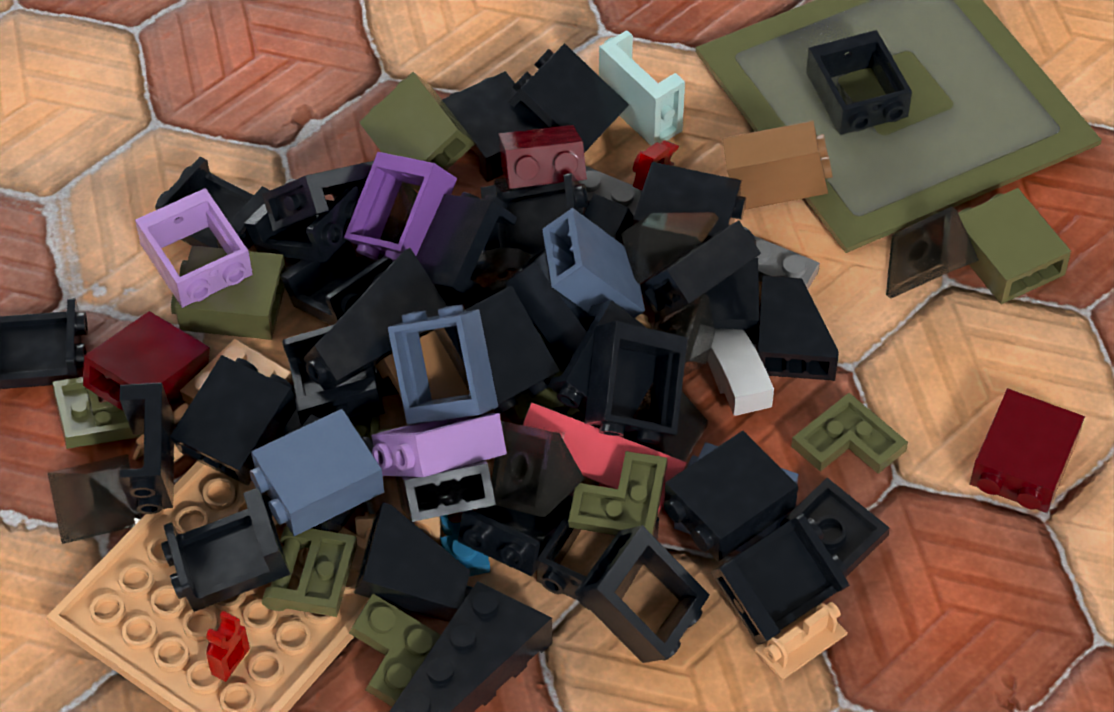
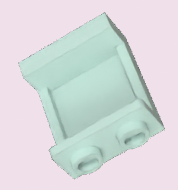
(653, 107)

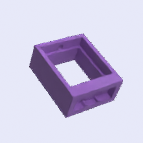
(378, 199)

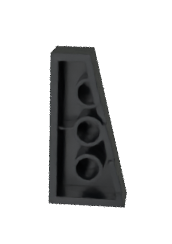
(477, 653)

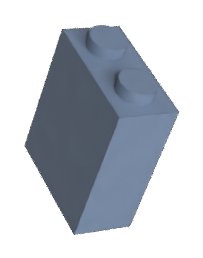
(590, 264)
(316, 472)

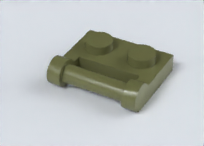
(322, 576)

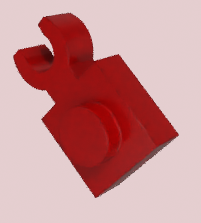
(656, 153)
(226, 646)

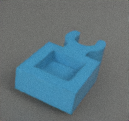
(471, 559)

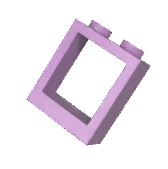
(194, 214)
(438, 445)

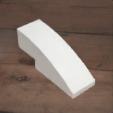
(740, 372)

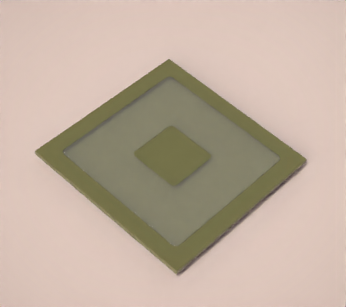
(973, 122)

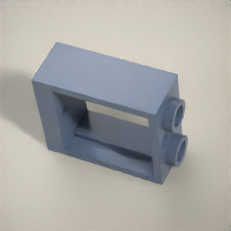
(412, 370)

